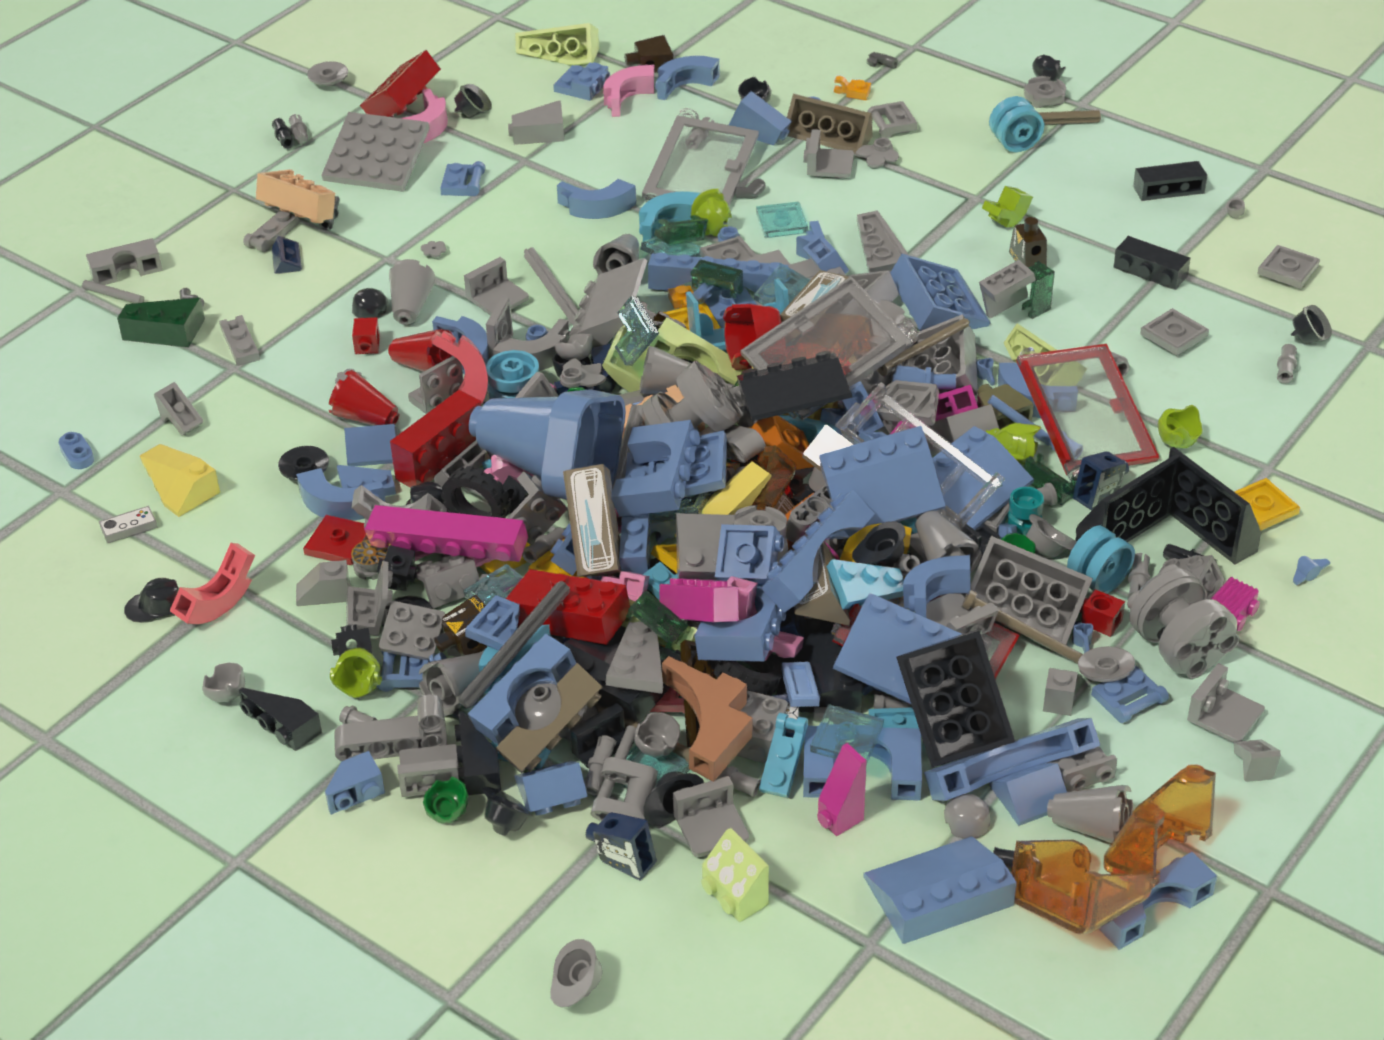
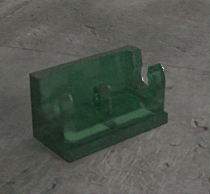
(682, 231)
(718, 276)
(1040, 291)
(1042, 475)
(658, 619)

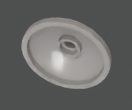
(538, 712)

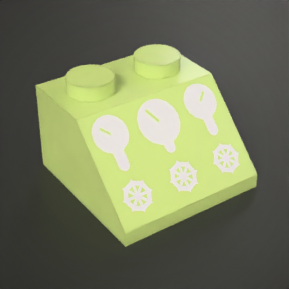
(736, 876)

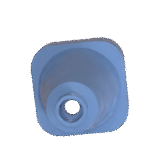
(553, 433)

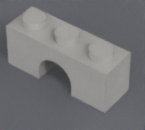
(107, 263)

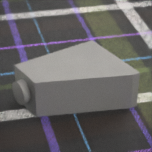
(538, 125)

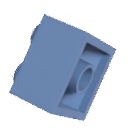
(551, 787)

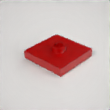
(335, 539)

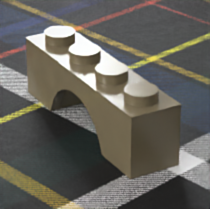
(524, 746)

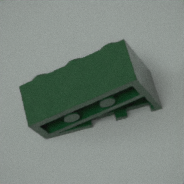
(162, 321)

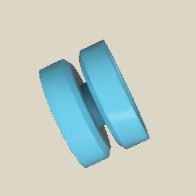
(1016, 124)
(510, 373)
(1102, 558)

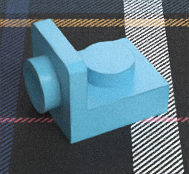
(658, 575)

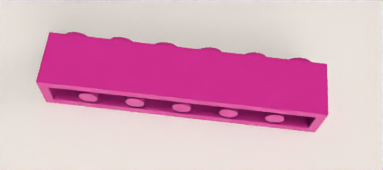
(447, 533)

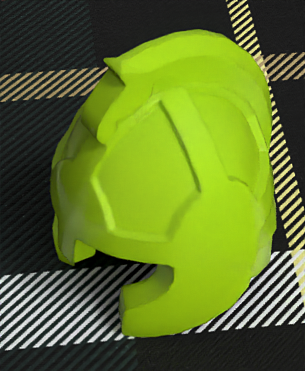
(712, 206)
(1017, 440)

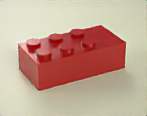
(401, 86)
(433, 440)
(587, 613)

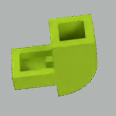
(1010, 206)

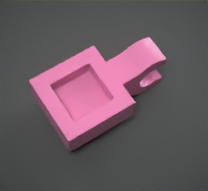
(635, 583)

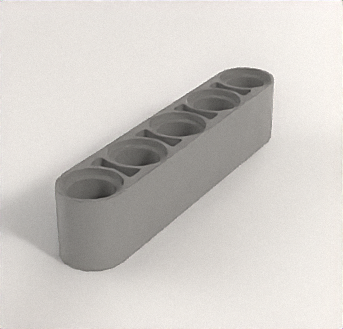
(741, 442)

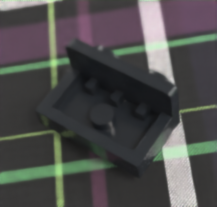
(586, 734)

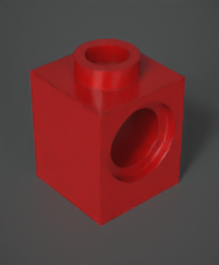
(366, 335)
(1103, 612)

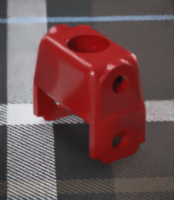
(745, 328)

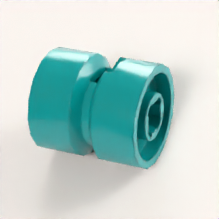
(1022, 504)

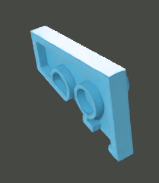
(857, 580)

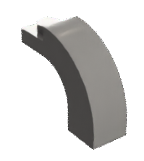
(542, 348)
(364, 502)

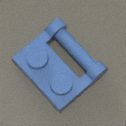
(456, 177)
(408, 673)
(1117, 693)

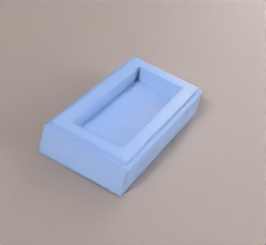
(800, 684)

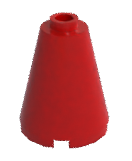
(418, 351)
(361, 402)

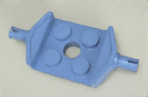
(718, 302)

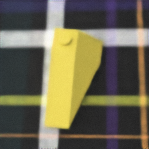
(180, 478)
(738, 491)

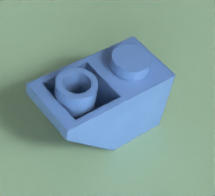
(354, 783)

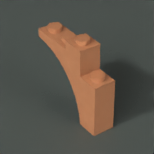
(718, 710)

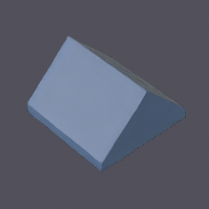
(369, 444)
(1029, 791)

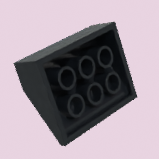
(793, 386)
(1136, 504)
(1213, 511)
(596, 661)
(833, 686)
(955, 698)

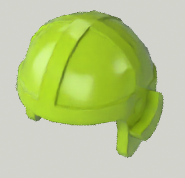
(1180, 426)
(356, 673)

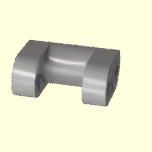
(640, 781)

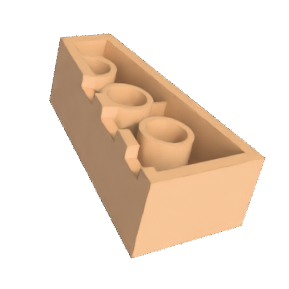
(295, 195)

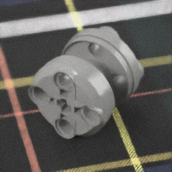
(704, 400)
(1186, 624)

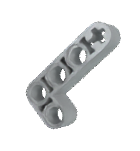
(807, 512)
(389, 736)

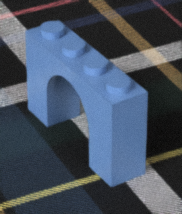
(666, 486)
(741, 639)
(895, 748)

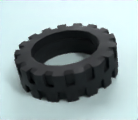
(480, 482)
(763, 683)

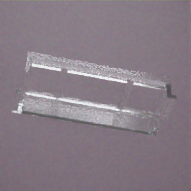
(860, 413)

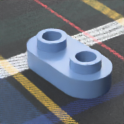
(76, 450)

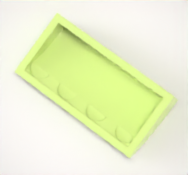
(625, 375)

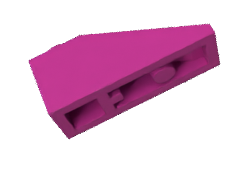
(955, 402)
(843, 795)

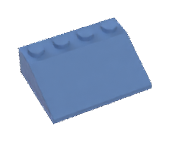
(935, 293)
(992, 457)
(888, 474)
(881, 635)
(942, 888)

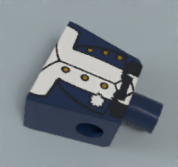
(1098, 478)
(624, 843)

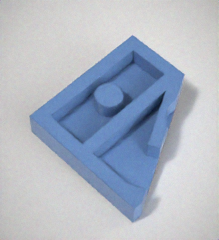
(357, 476)
(494, 623)

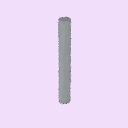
(113, 292)
(622, 753)

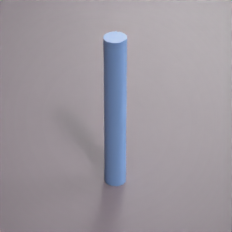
(1016, 417)

